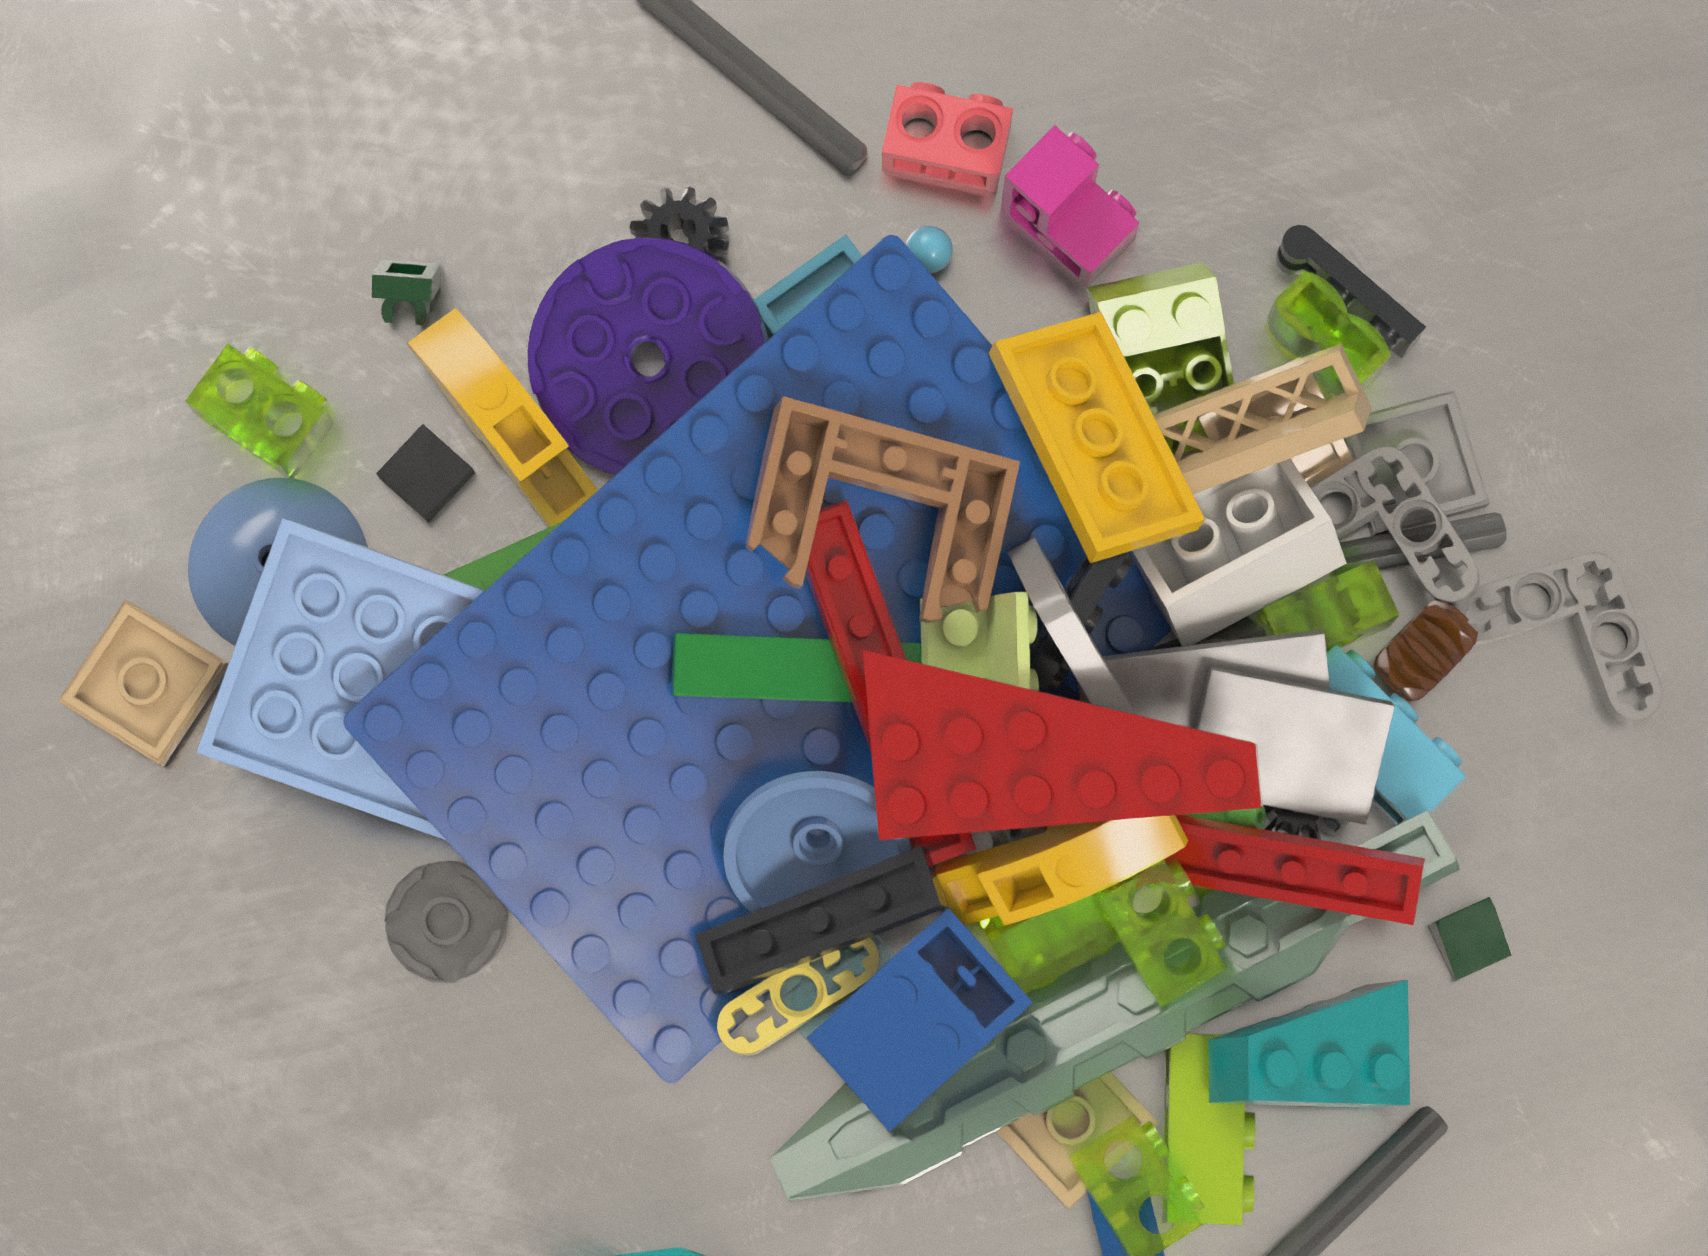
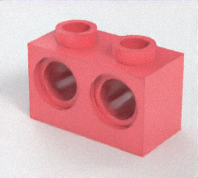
(943, 153)

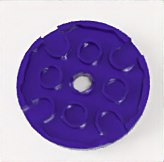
(608, 307)

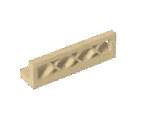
(1267, 440)

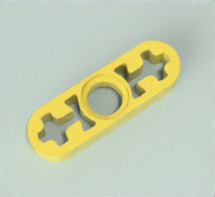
(766, 1030)

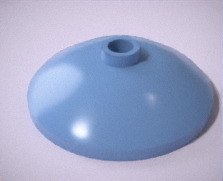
(238, 533)
(776, 856)

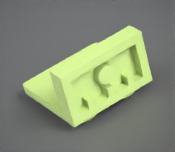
(986, 642)

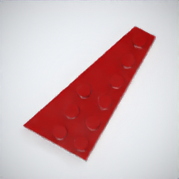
(1002, 756)

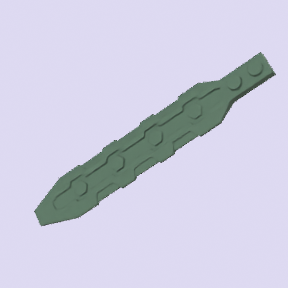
(1079, 1032)

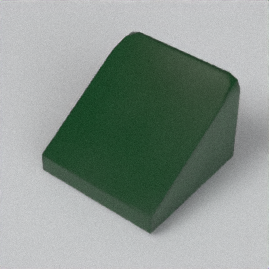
(1471, 938)

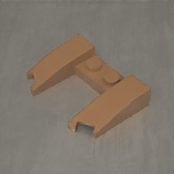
(966, 484)

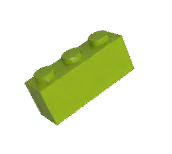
(1205, 1137)

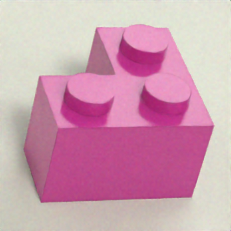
(1064, 210)

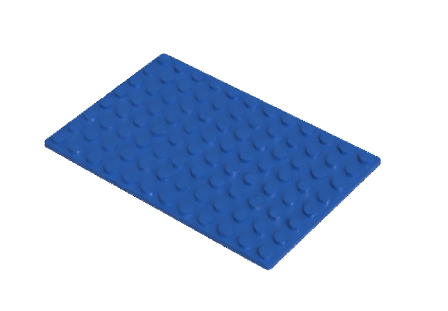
(547, 706)

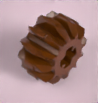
(1425, 650)

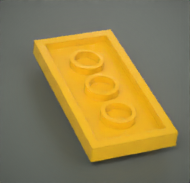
(1096, 437)

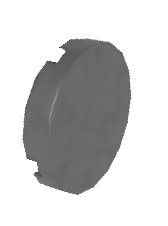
(445, 922)

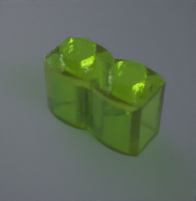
(1314, 318)

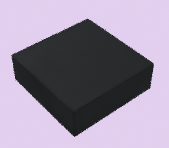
(425, 473)

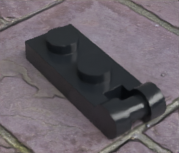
(1307, 251)

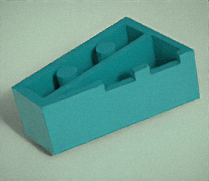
(1321, 1055)

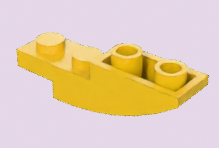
(503, 417)
(1054, 867)

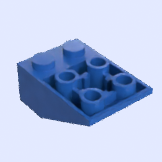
(919, 1019)

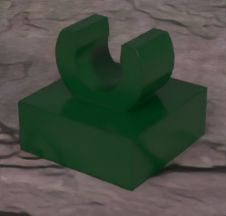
(406, 282)

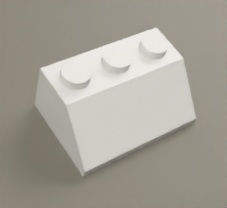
(1253, 548)

